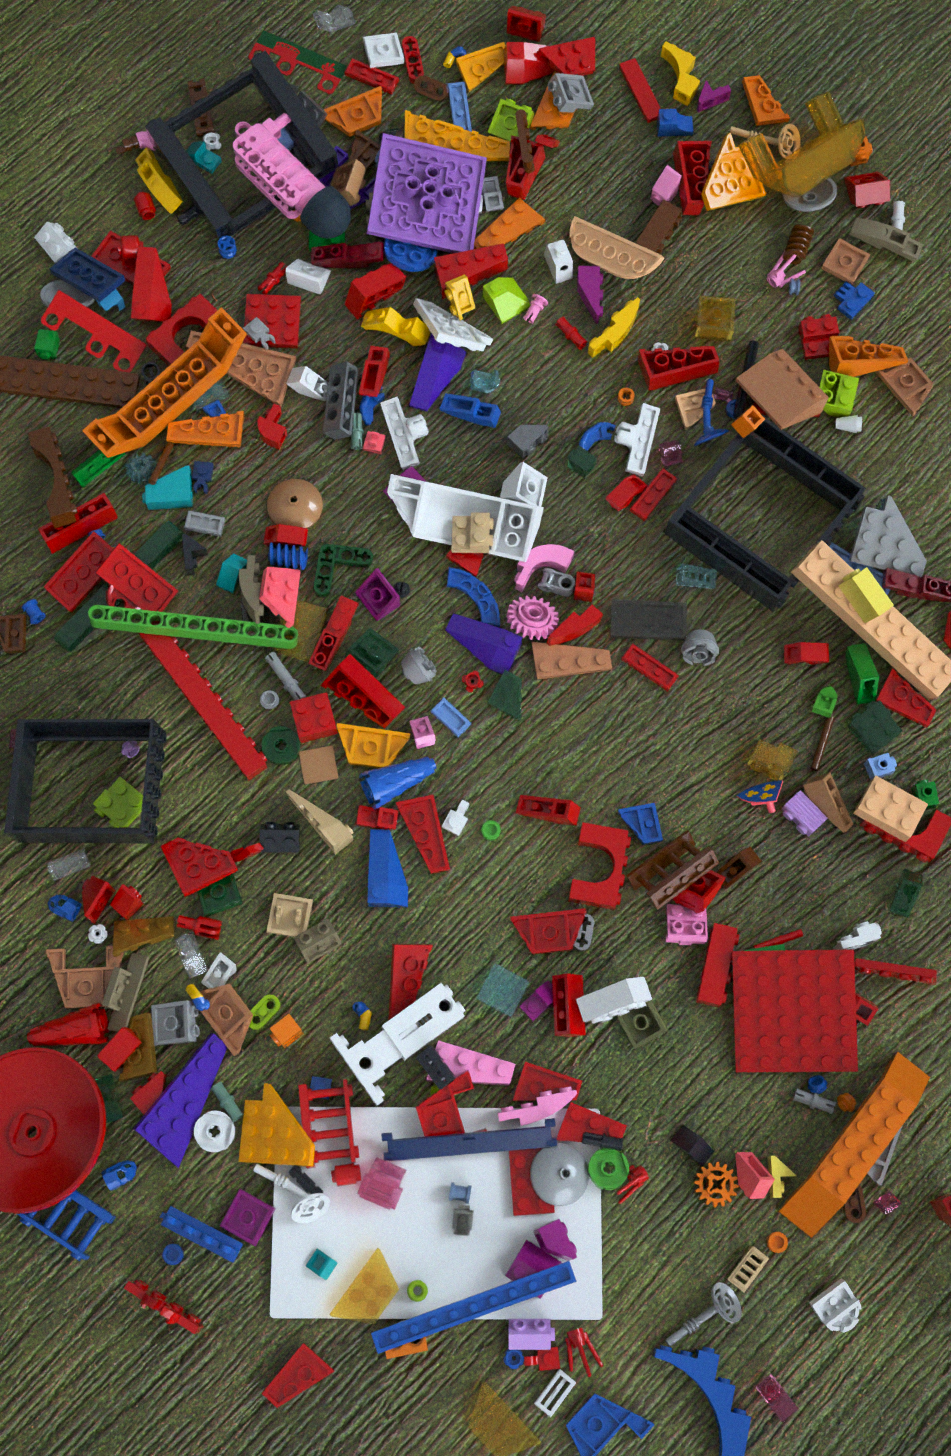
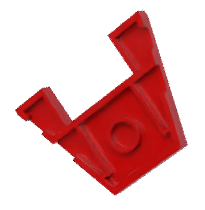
(440, 1112)

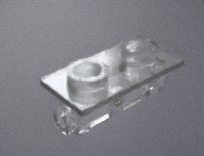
(68, 864)

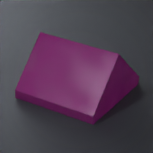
(378, 595)

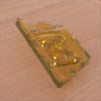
(368, 1293)
(498, 1425)

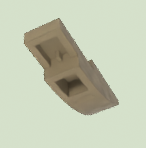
(886, 236)
(251, 588)

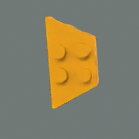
(370, 745)

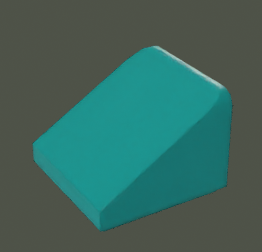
(321, 1264)

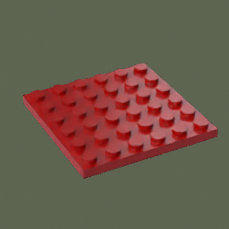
(795, 1011)

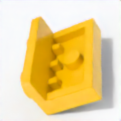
(460, 296)

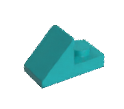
(202, 157)

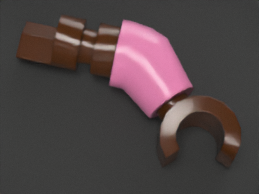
(139, 140)

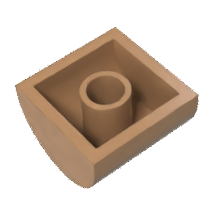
(348, 180)

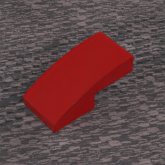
(376, 818)

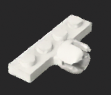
(404, 431)
(638, 438)

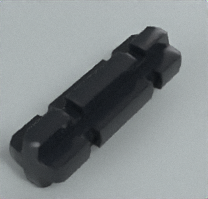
(304, 1180)

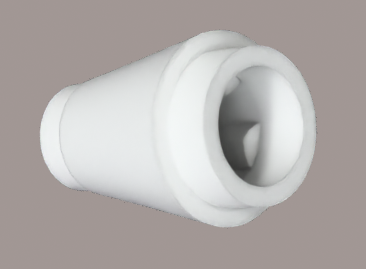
(849, 423)

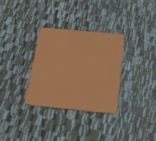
(318, 765)

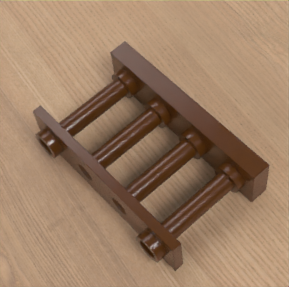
(678, 880)

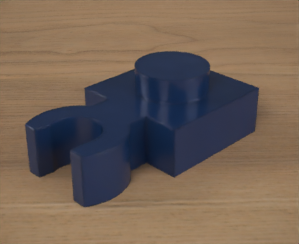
(202, 473)

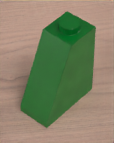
(862, 673)

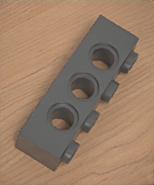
(340, 400)

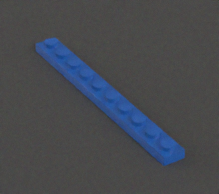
(473, 1307)

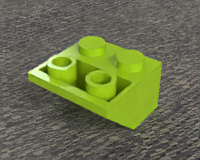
(841, 393)

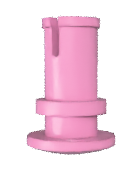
(535, 306)

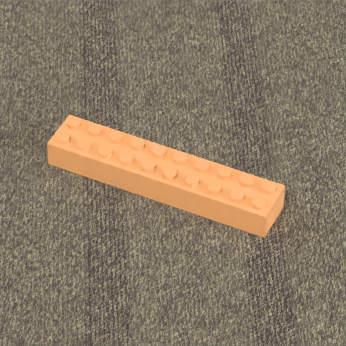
(888, 634)

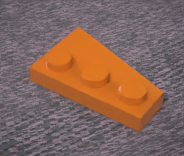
(762, 104)

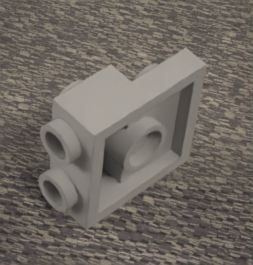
(570, 92)
(174, 1023)

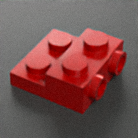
(816, 335)

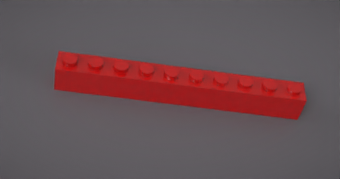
(206, 703)

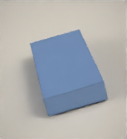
(450, 717)

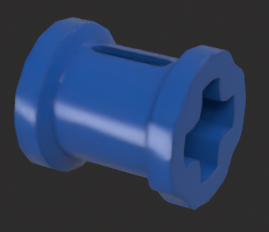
(33, 611)

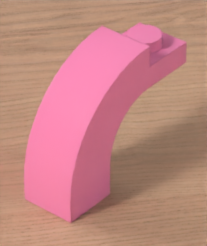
(543, 556)

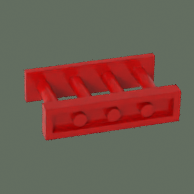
(309, 1115)

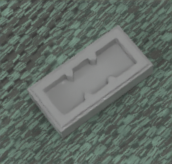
(204, 523)

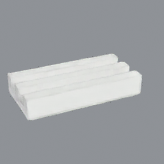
(554, 1393)

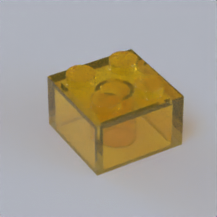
(715, 318)

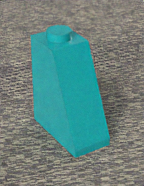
(170, 491)

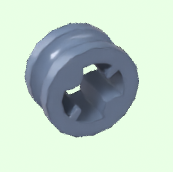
(794, 286)

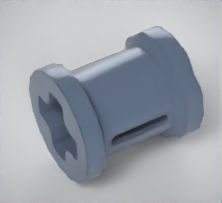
(460, 1193)

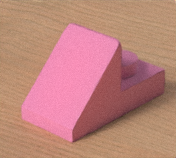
(422, 732)

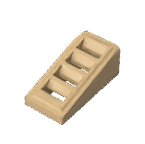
(751, 1250)

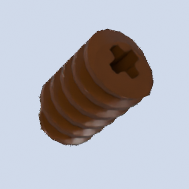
(798, 243)

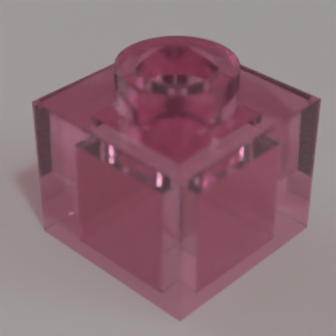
(673, 456)

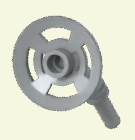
(720, 1306)

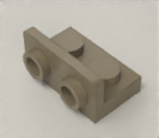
(318, 940)

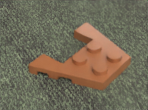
(83, 985)

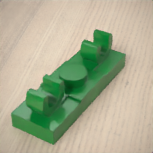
(93, 467)

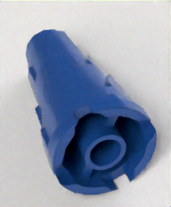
(392, 780)

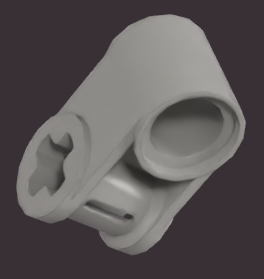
(555, 582)

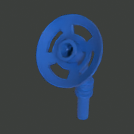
(707, 401)

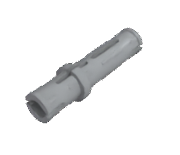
(289, 683)

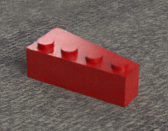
(363, 691)

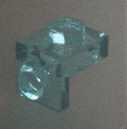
(484, 381)

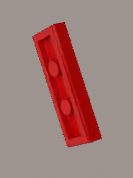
(371, 76)
(653, 494)
(650, 667)

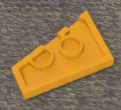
(480, 65)

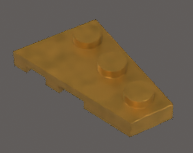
(137, 932)
(143, 1059)

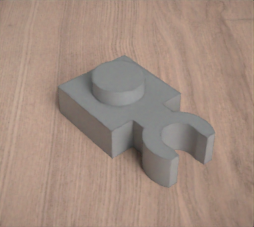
(259, 332)

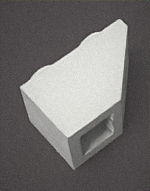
(308, 383)

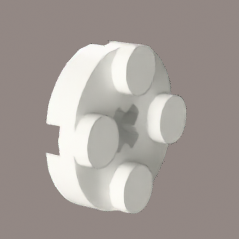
(207, 1122)

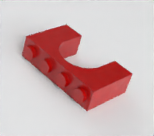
(162, 339)
(614, 843)
(923, 845)

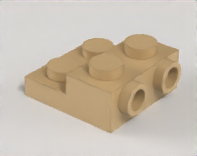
(472, 533)

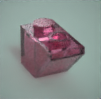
(776, 1398)

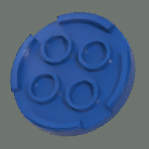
(409, 256)

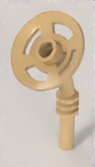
(782, 141)

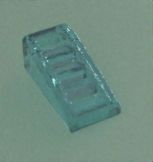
(689, 569)

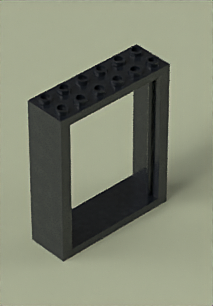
(22, 774)

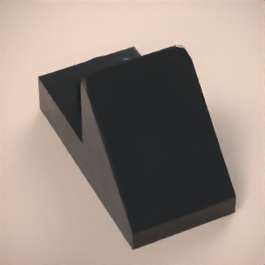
(191, 551)

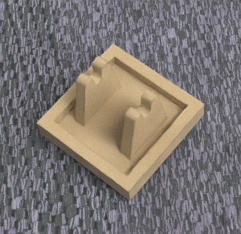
(289, 915)

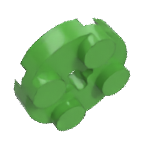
(618, 1174)

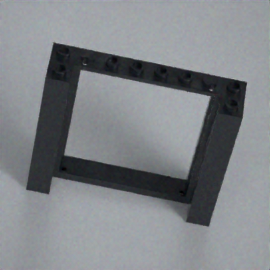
(281, 100)
(731, 557)

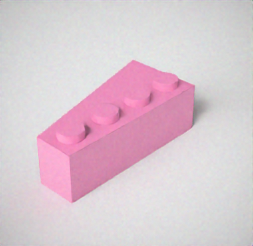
(481, 1067)

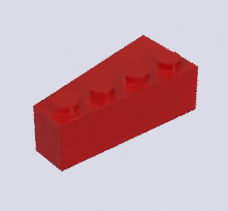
(692, 163)
(474, 263)
(678, 365)

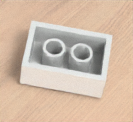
(614, 1000)

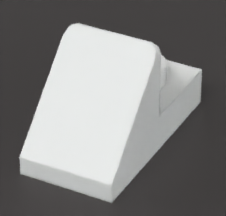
(219, 972)

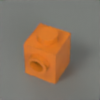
(748, 421)

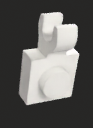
(455, 820)

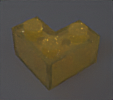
(772, 759)

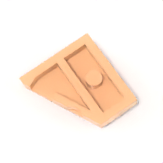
(690, 407)

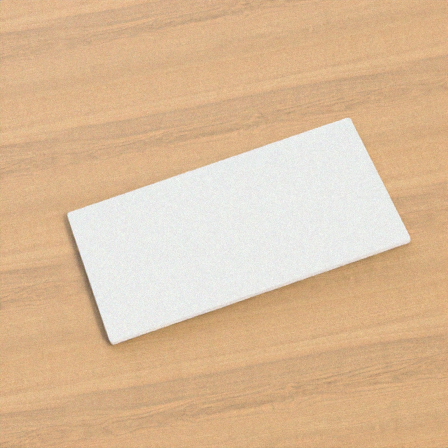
(419, 1232)

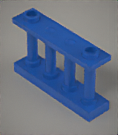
(85, 1205)

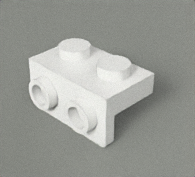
(54, 241)

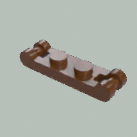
(206, 118)
(526, 148)

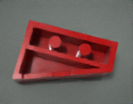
(517, 180)
(373, 287)

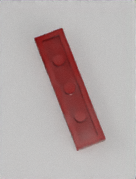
(640, 89)

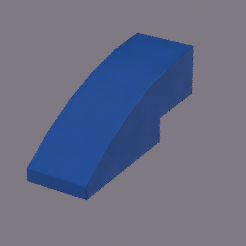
(471, 410)

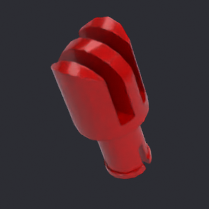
(201, 926)

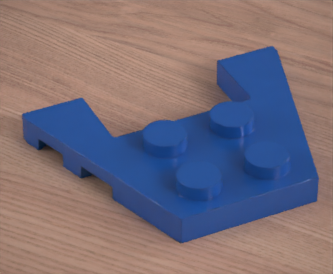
(599, 1421)

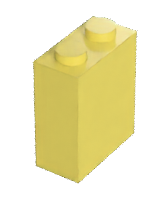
(865, 594)

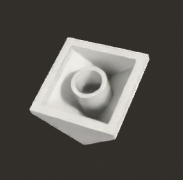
(307, 276)

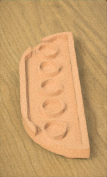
(611, 251)

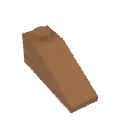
(826, 797)

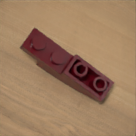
(347, 256)
(917, 587)

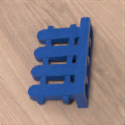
(201, 1234)

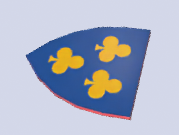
(762, 794)

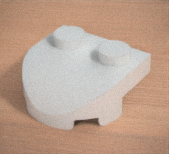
(837, 1307)

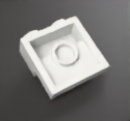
(862, 935)

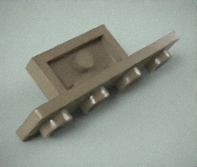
(124, 990)

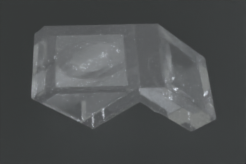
(337, 19)

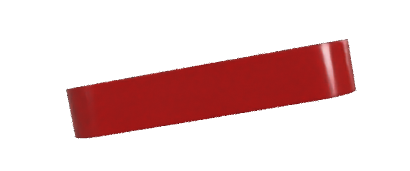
(414, 53)

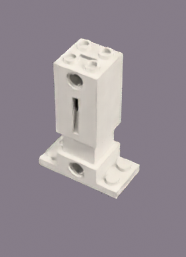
(400, 1037)

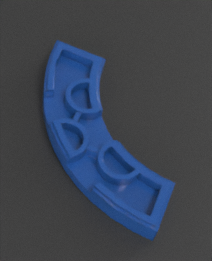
(477, 592)

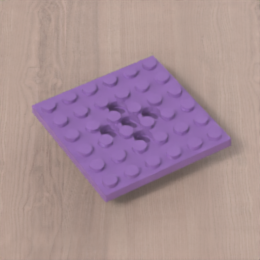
(400, 211)

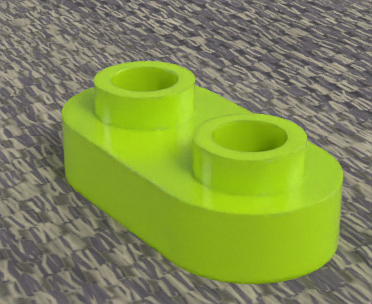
(260, 1010)

